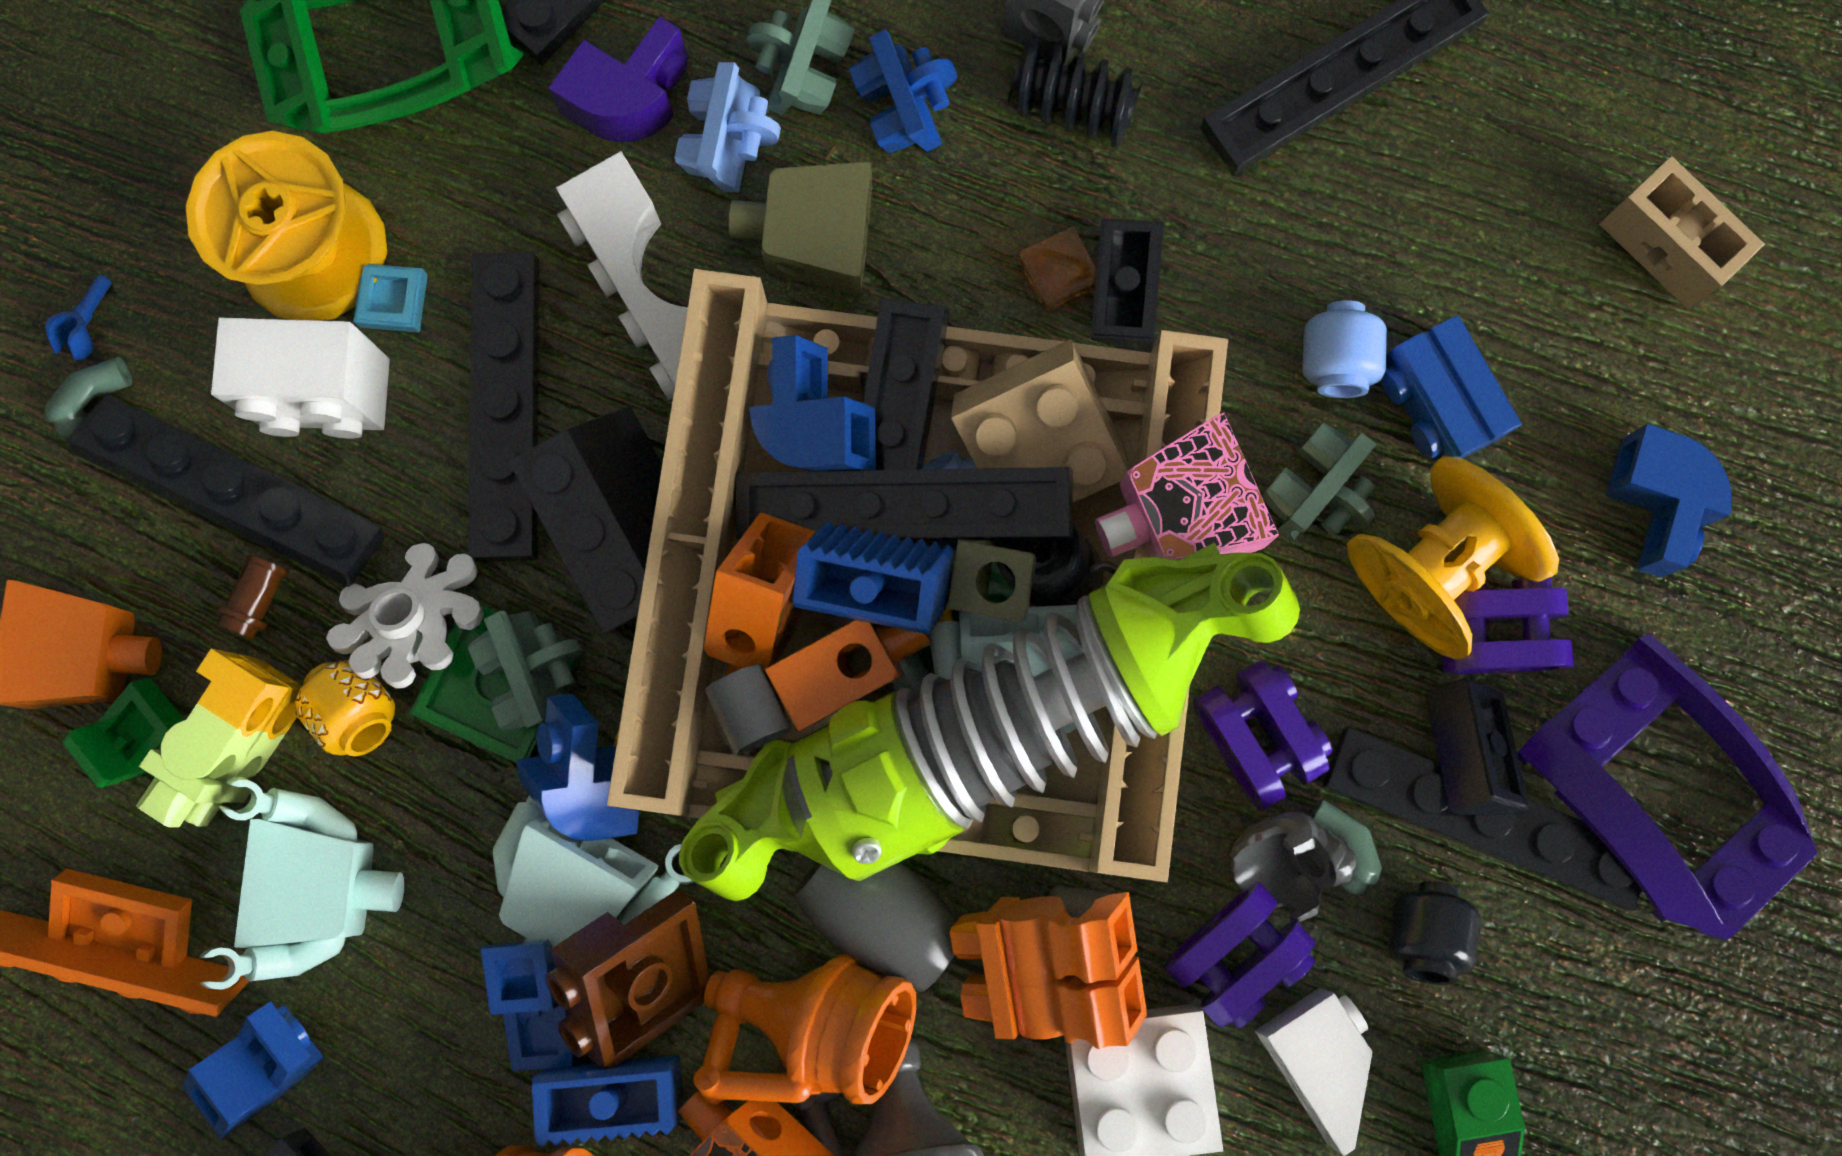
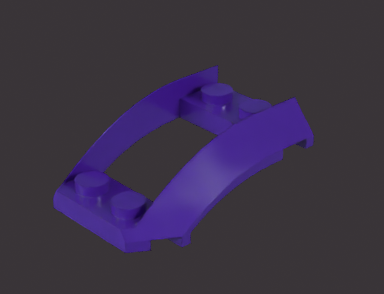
(1607, 718)

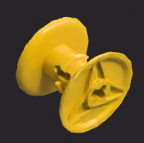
(284, 225)
(1480, 529)

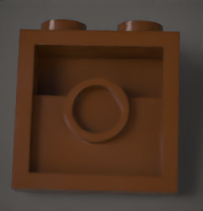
(629, 979)

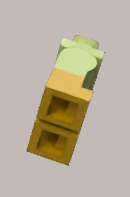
(223, 738)

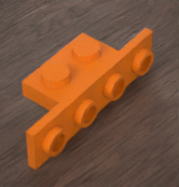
(118, 942)

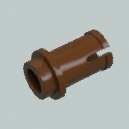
(250, 597)

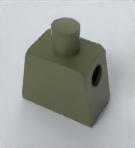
(812, 224)

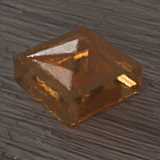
(1058, 268)

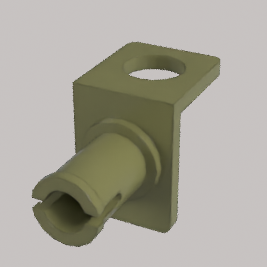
(971, 579)

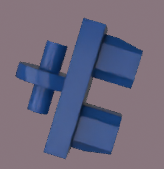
(891, 71)

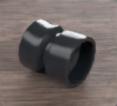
(1060, 568)

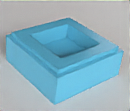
(393, 300)

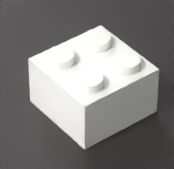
(301, 376)
(1148, 1094)

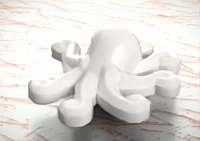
(407, 618)

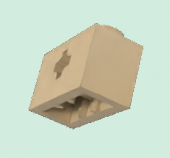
(1681, 233)

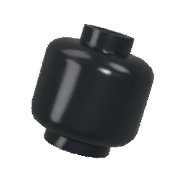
(1434, 933)

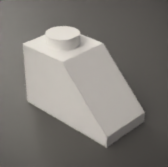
(1324, 1062)

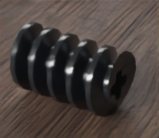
(1074, 91)

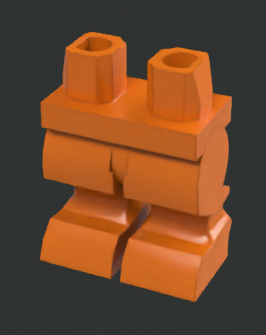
(1033, 969)

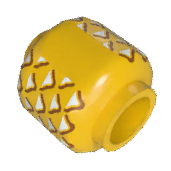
(344, 710)

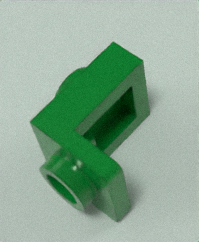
(124, 734)

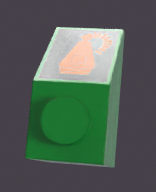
(1474, 1104)

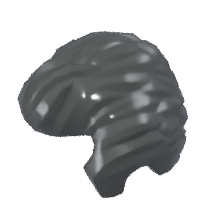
(1292, 861)

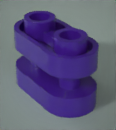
(1527, 603)
(1297, 744)
(1238, 994)

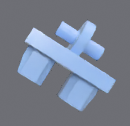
(731, 130)

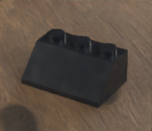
(598, 505)

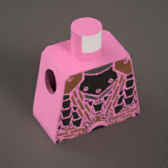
(1190, 498)

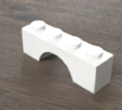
(617, 221)

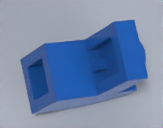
(803, 423)
(1681, 487)
(574, 776)
(251, 1069)

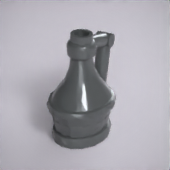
(900, 1124)

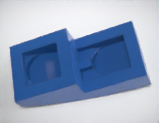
(530, 1013)

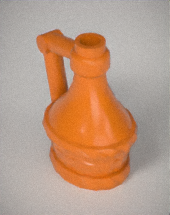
(830, 1027)

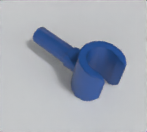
(72, 326)

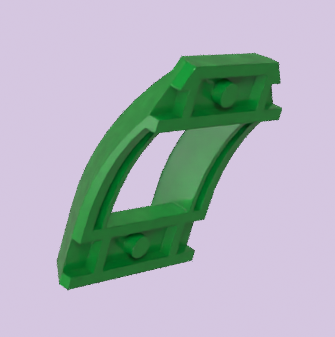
(295, 83)

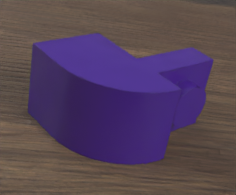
(622, 99)

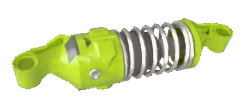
(924, 765)

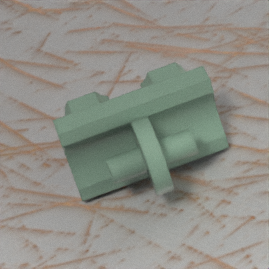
(813, 32)
(1337, 460)
(532, 664)

